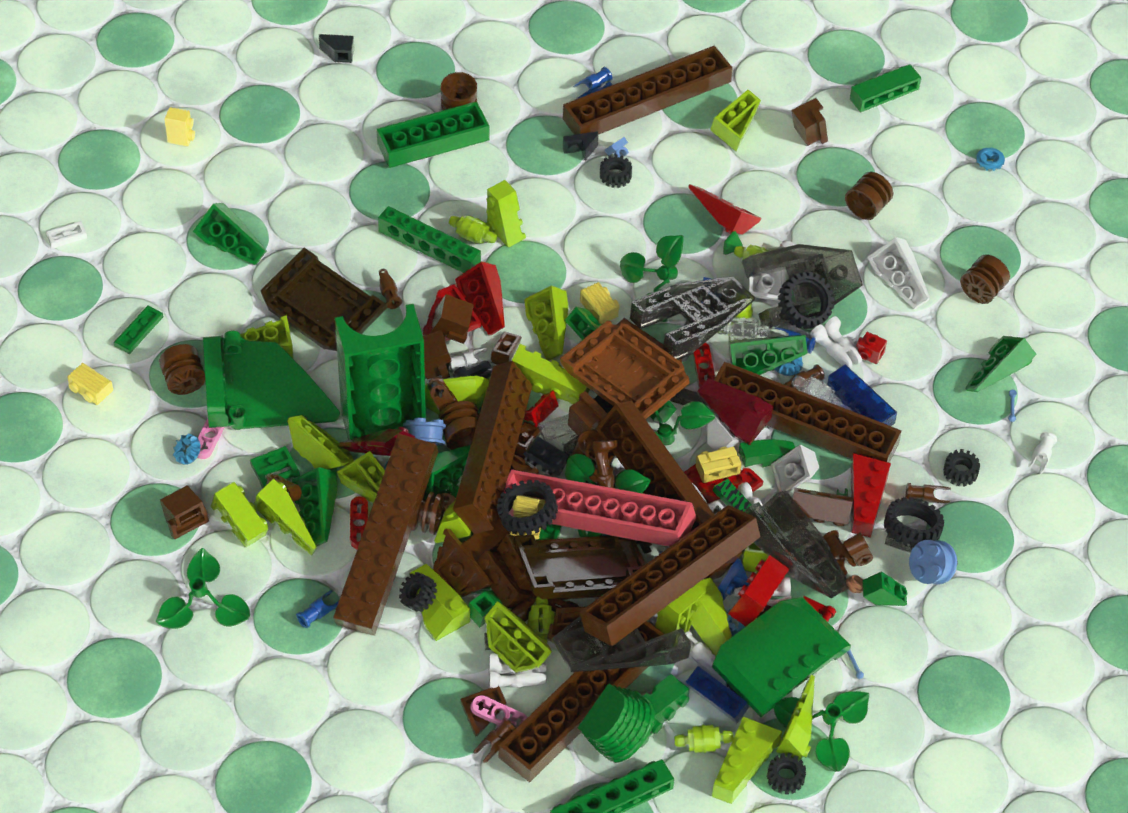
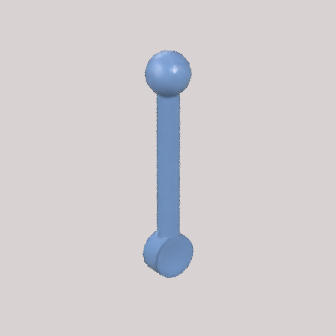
(1012, 393)
(859, 674)

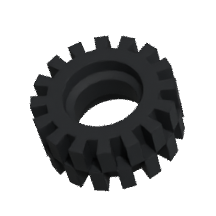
(616, 178)
(961, 459)
(410, 589)
(782, 783)

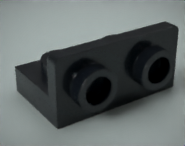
(548, 456)

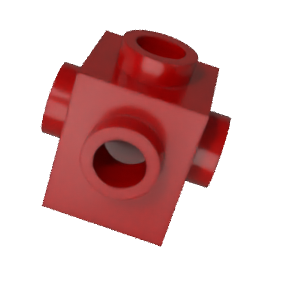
(871, 347)

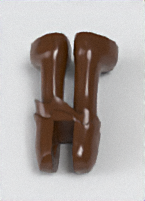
(604, 473)

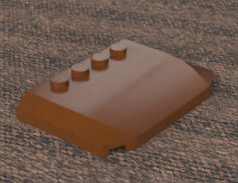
(625, 367)

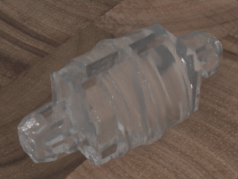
(744, 329)
(815, 388)

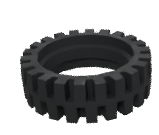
(824, 295)
(917, 509)
(535, 521)

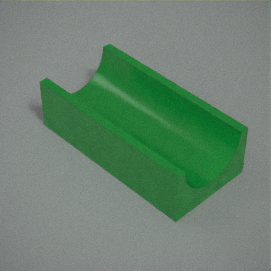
(381, 376)

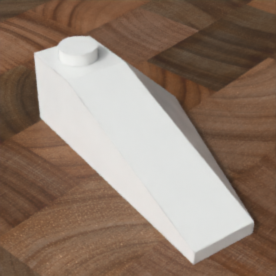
(900, 270)

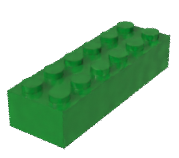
(433, 134)

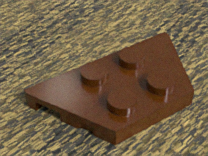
(458, 567)

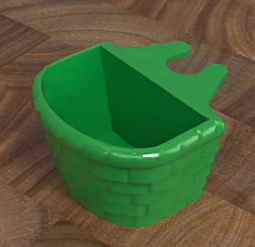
(618, 723)

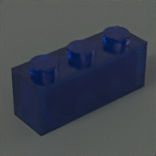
(717, 694)

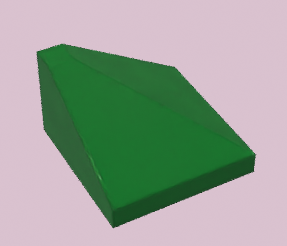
(731, 243)

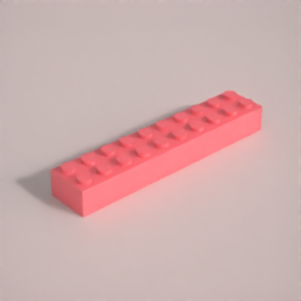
(614, 510)

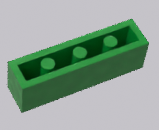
(885, 88)

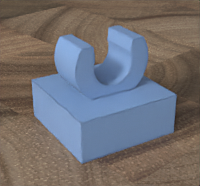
(618, 147)

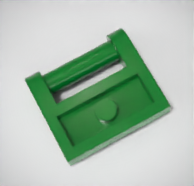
(273, 462)

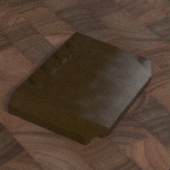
(317, 295)

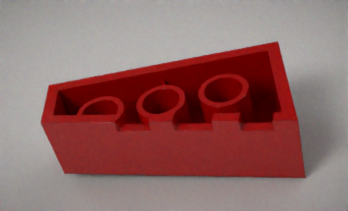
(867, 489)

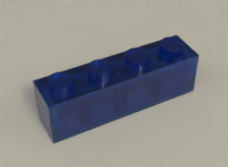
(860, 396)

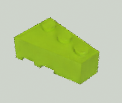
(502, 213)
(678, 612)

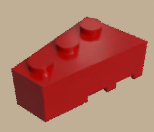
(759, 590)

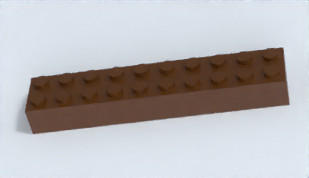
(648, 92)
(815, 418)
(492, 447)
(644, 452)
(386, 534)
(669, 575)
(556, 720)

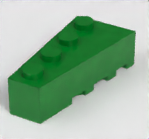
(667, 699)

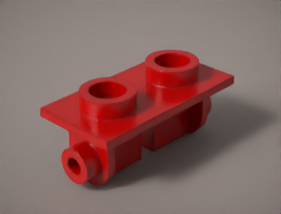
(542, 408)

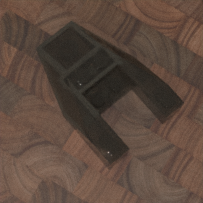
(832, 264)
(704, 303)
(797, 544)
(589, 653)

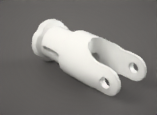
(466, 359)
(1043, 450)
(700, 652)

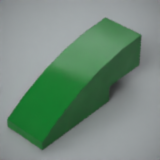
(764, 451)

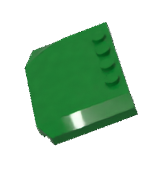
(778, 653)

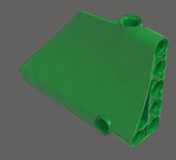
(259, 385)

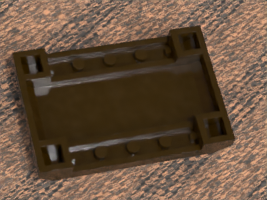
(577, 564)

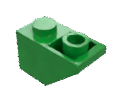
(884, 590)
(481, 606)

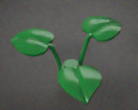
(668, 249)
(693, 416)
(581, 467)
(202, 569)
(849, 705)

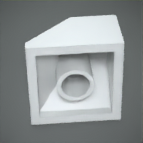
(766, 285)
(720, 436)
(794, 468)

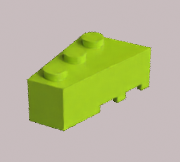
(735, 119)
(363, 476)
(240, 514)

